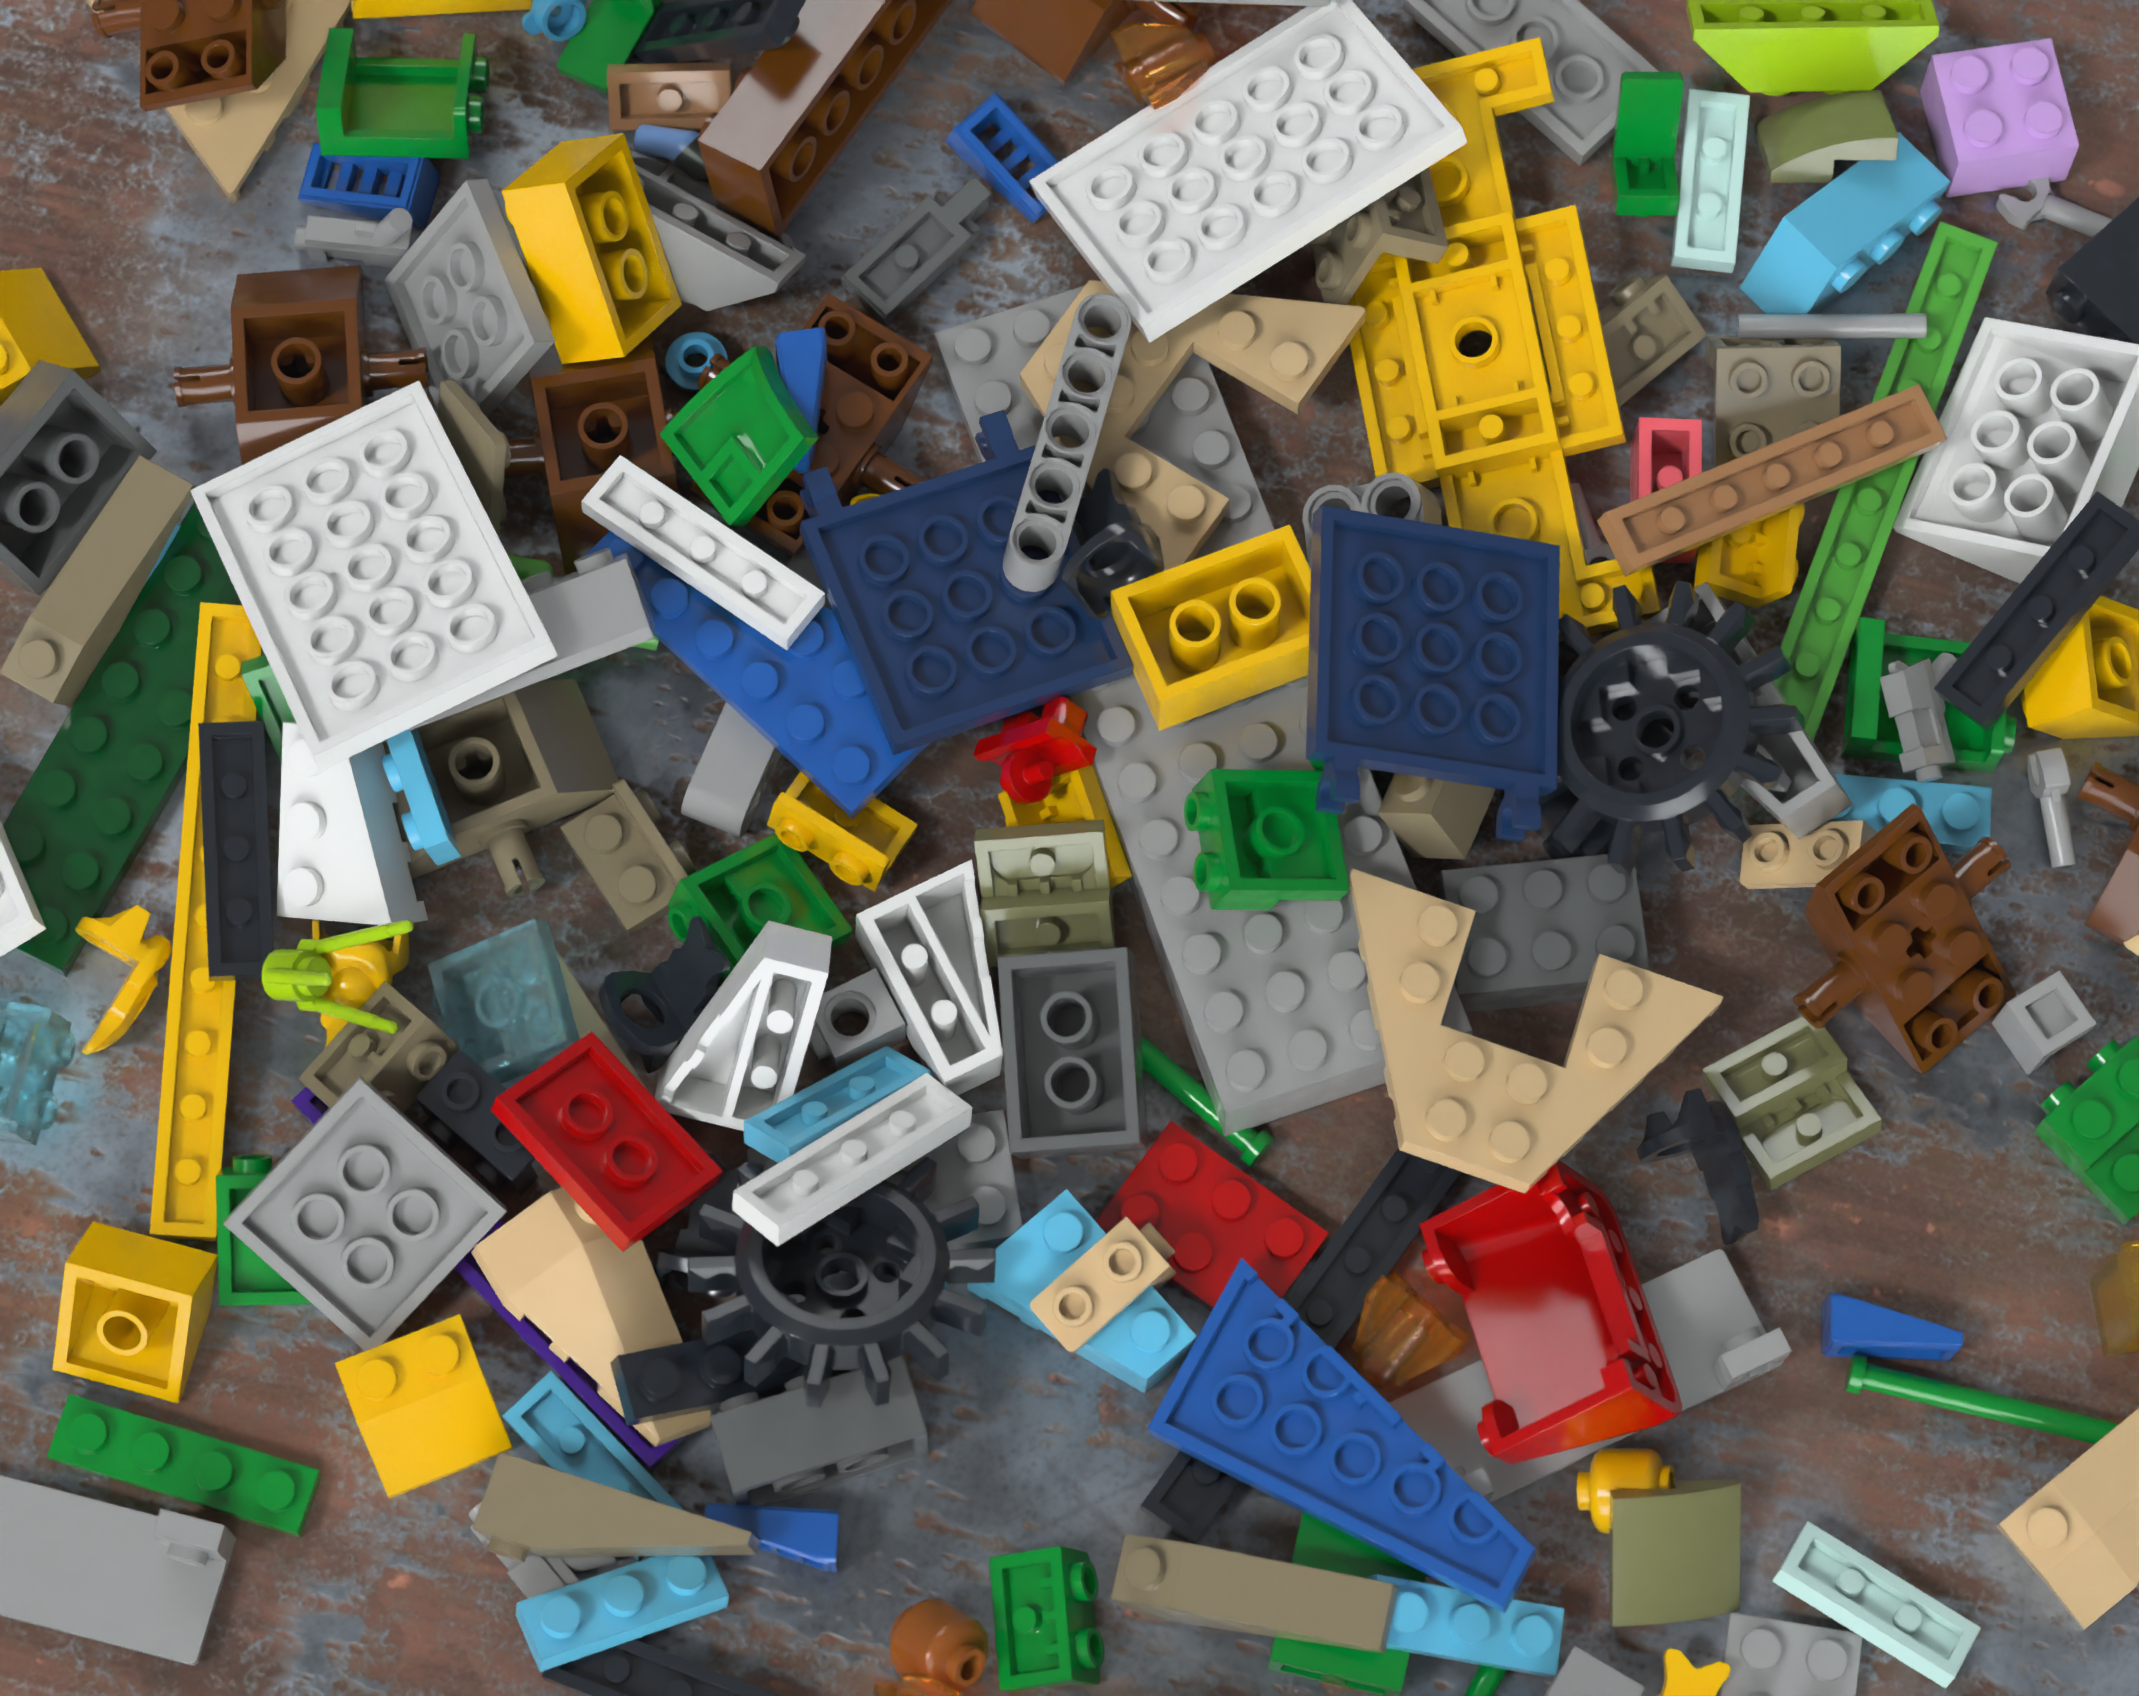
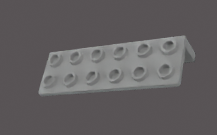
(1708, 1341)
(110, 1570)

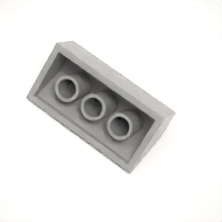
(584, 616)

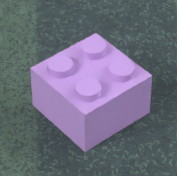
(1999, 117)

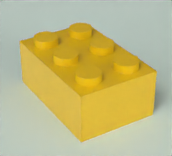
(592, 248)
(1218, 627)

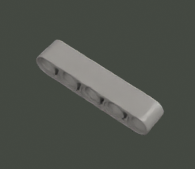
(1060, 467)
(737, 758)

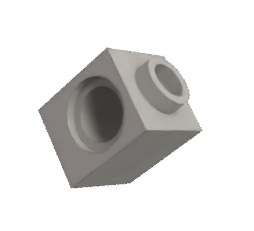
(864, 996)

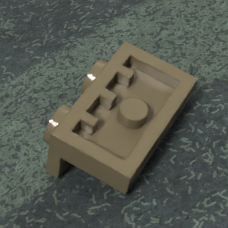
(1646, 331)
(628, 856)
(392, 1063)

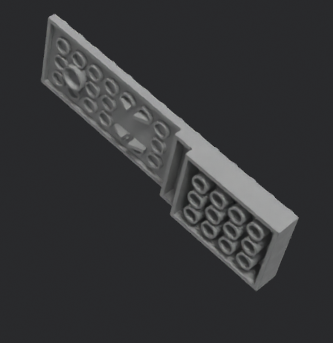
(1263, 994)

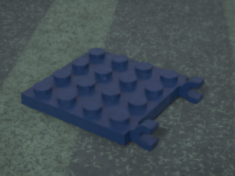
(929, 602)
(1433, 660)

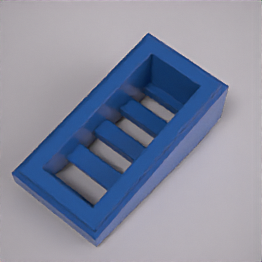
(980, 157)
(409, 186)
(802, 366)
(1881, 1333)
(794, 1533)

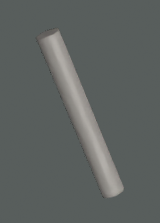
(1832, 326)

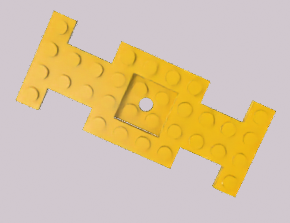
(1489, 420)

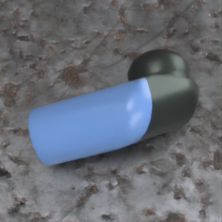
(674, 144)

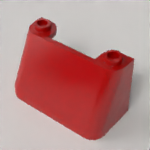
(1553, 1316)

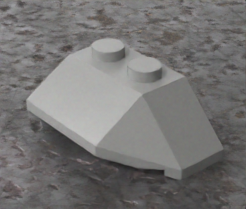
(708, 251)

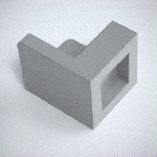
(2042, 1021)

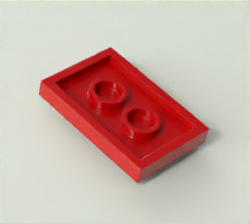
(606, 1141)
(1213, 1218)

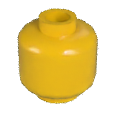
(1619, 1471)

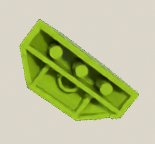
(1812, 42)

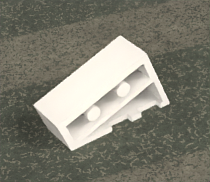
(341, 840)
(938, 975)
(751, 1033)

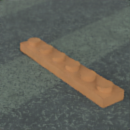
(1771, 480)

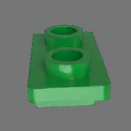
(605, 39)
(1646, 144)

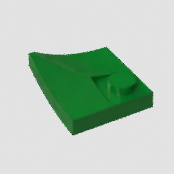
(740, 436)

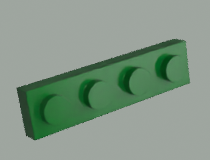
(184, 1465)

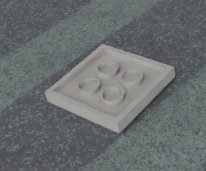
(470, 300)
(365, 1215)

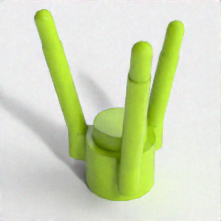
(305, 976)

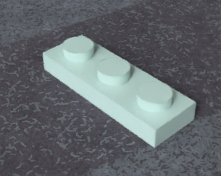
(1710, 180)
(1876, 1604)

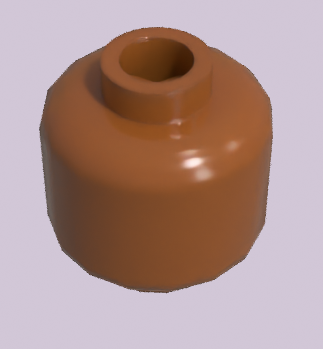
(940, 1642)

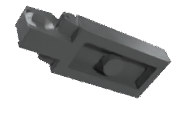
(917, 251)

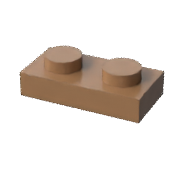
(666, 94)

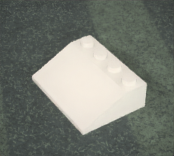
(2028, 443)

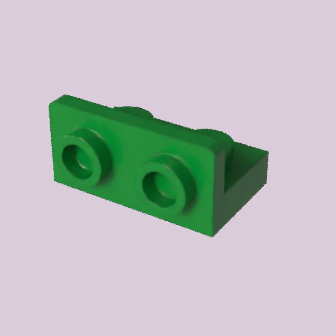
(1045, 1619)

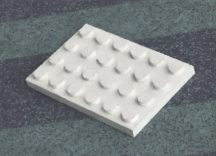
(1247, 164)
(372, 575)

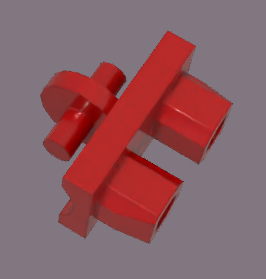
(1038, 749)

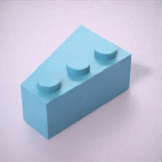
(1845, 232)
(1135, 1345)

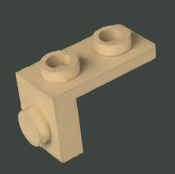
(1781, 860)
(1103, 1283)

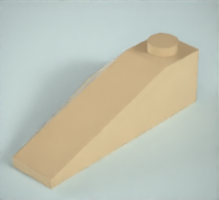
(583, 1295)
(2085, 1526)

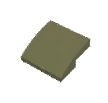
(1810, 135)
(1044, 889)
(1792, 1101)
(1674, 1552)

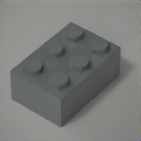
(57, 470)
(1542, 929)
(1072, 1053)
(790, 1449)

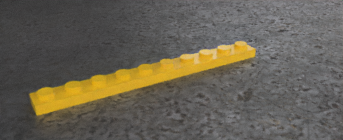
(199, 1010)

